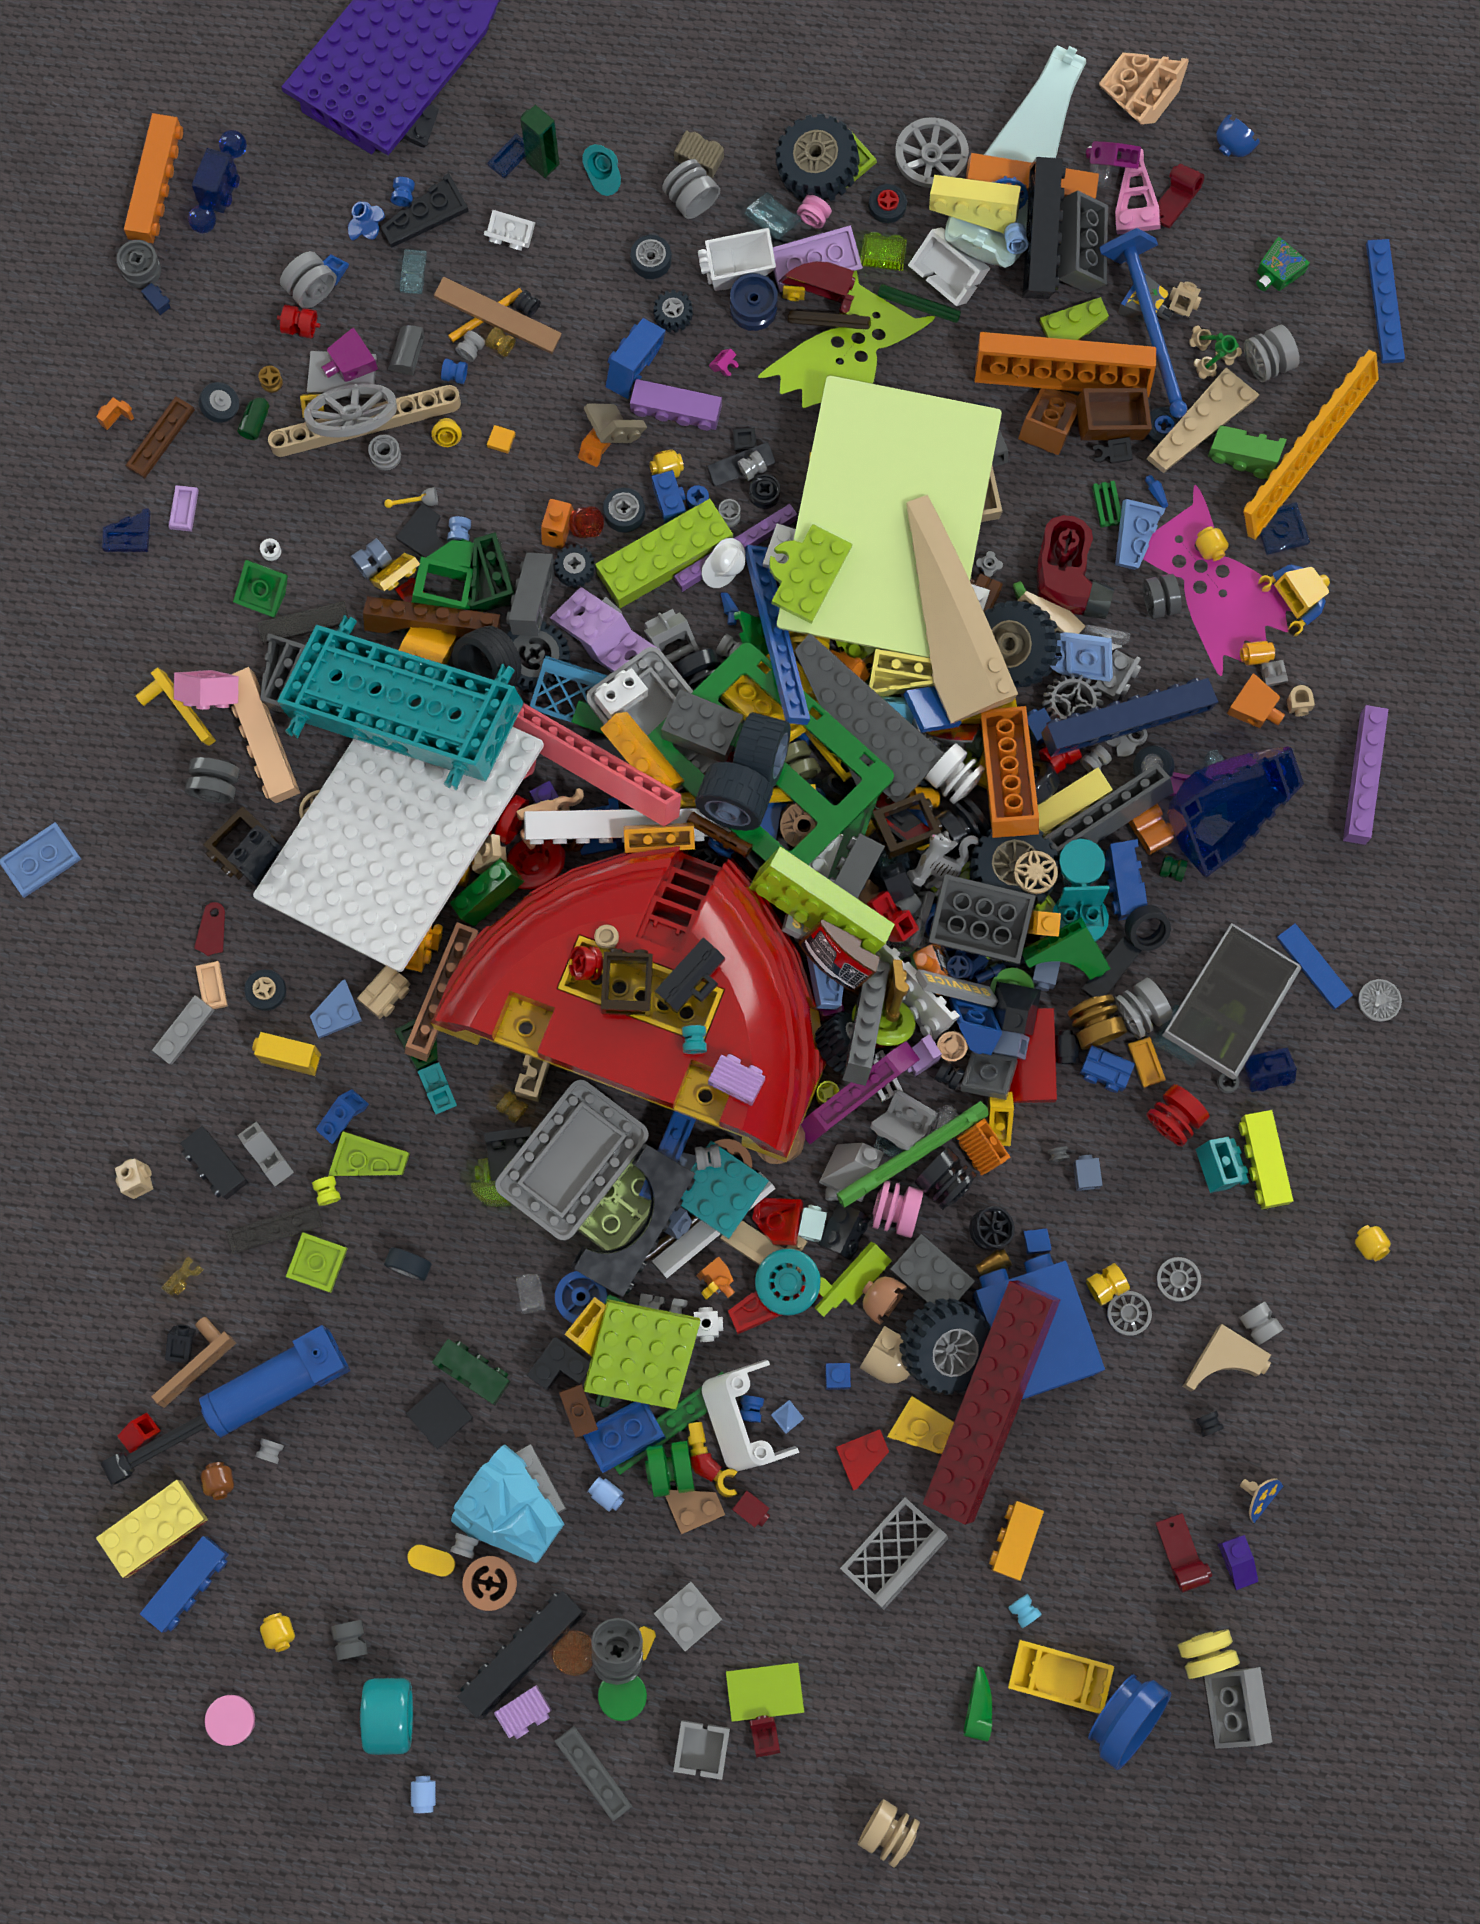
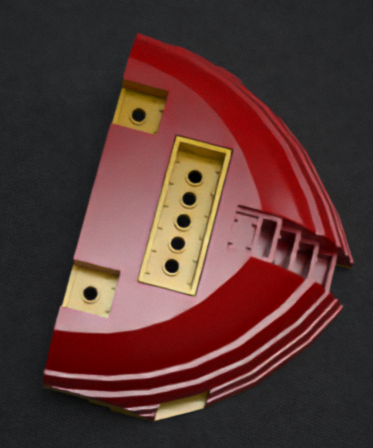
(663, 906)

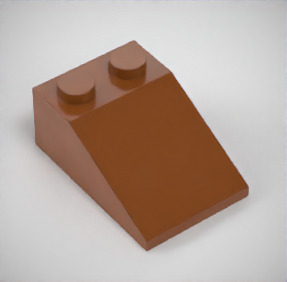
(1050, 420)

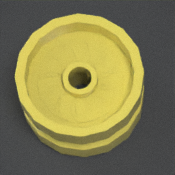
(1207, 1650)

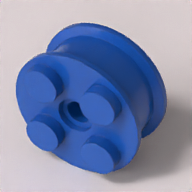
(570, 1288)

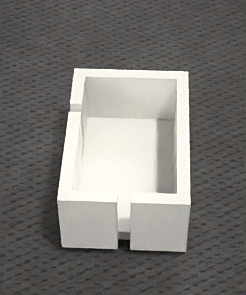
(954, 269)

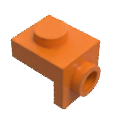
(110, 413)
(592, 449)

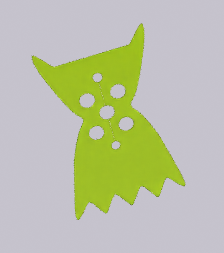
(815, 359)

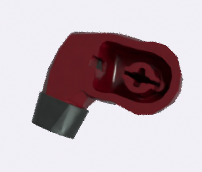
(1063, 569)

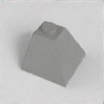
(849, 1164)

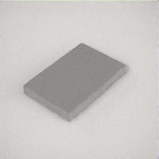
(319, 383)

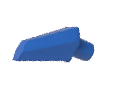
(1157, 490)
(729, 608)

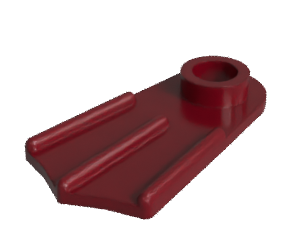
(211, 931)

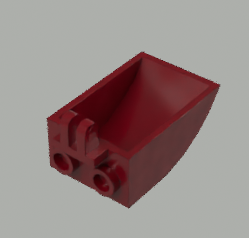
(824, 280)

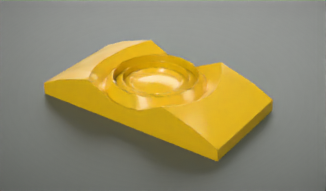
(1061, 1677)

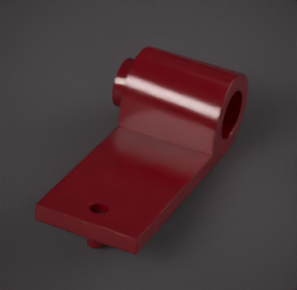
(1183, 188)
(1181, 1553)

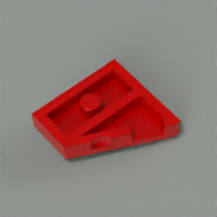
(862, 1456)

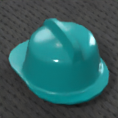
(602, 169)

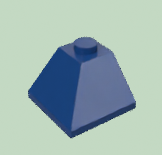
(977, 1025)

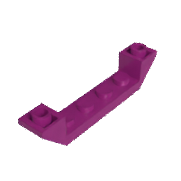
(855, 1094)

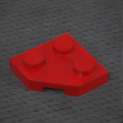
(779, 1219)

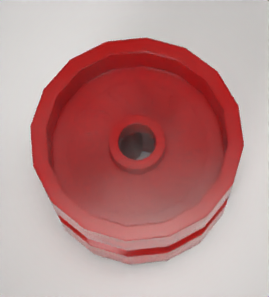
(508, 823)

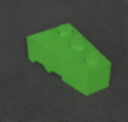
(1246, 452)

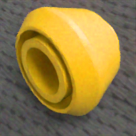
(446, 433)

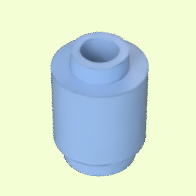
(606, 1494)
(423, 1794)

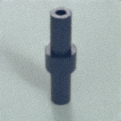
(992, 971)

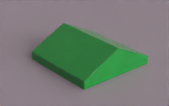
(261, 588)

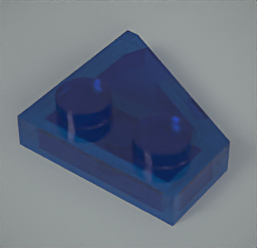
(128, 534)

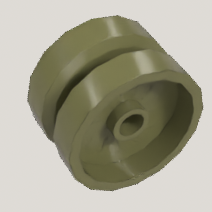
(799, 760)

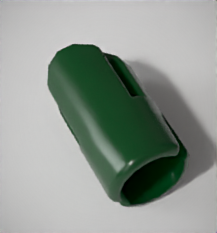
(253, 419)

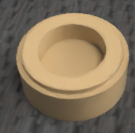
(606, 937)

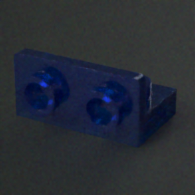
(1270, 1070)

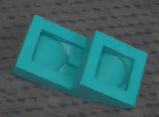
(437, 1088)

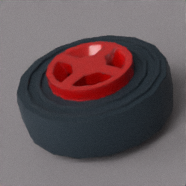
(888, 195)

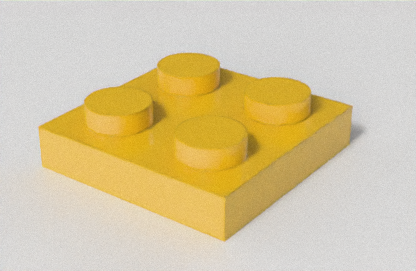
(389, 576)

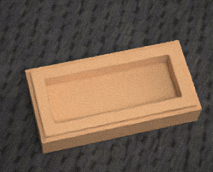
(211, 985)

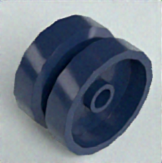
(753, 302)

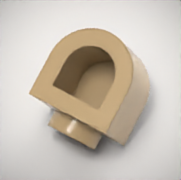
(1300, 701)

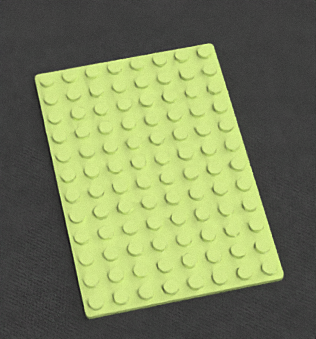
(866, 462)

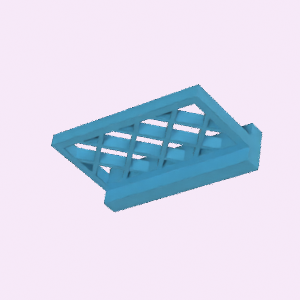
(570, 672)

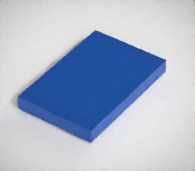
(624, 1435)

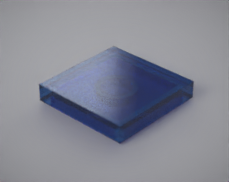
(1285, 530)

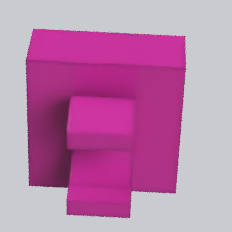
(722, 361)

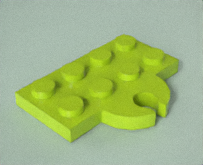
(808, 572)

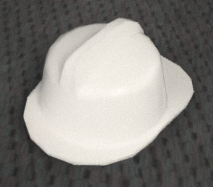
(724, 563)

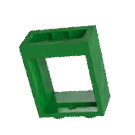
(447, 570)

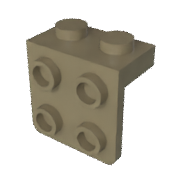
(611, 426)

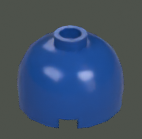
(1235, 138)

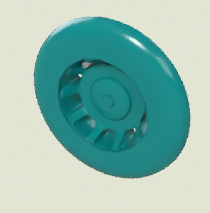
(787, 1282)

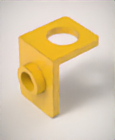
(793, 293)

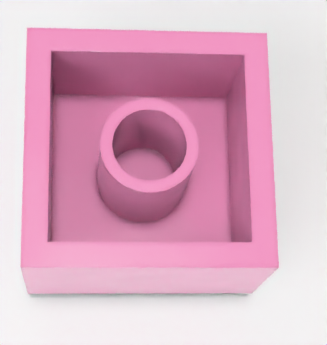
(206, 689)

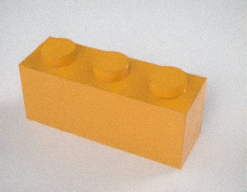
(656, 836)
(1016, 1540)

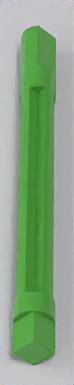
(908, 1157)

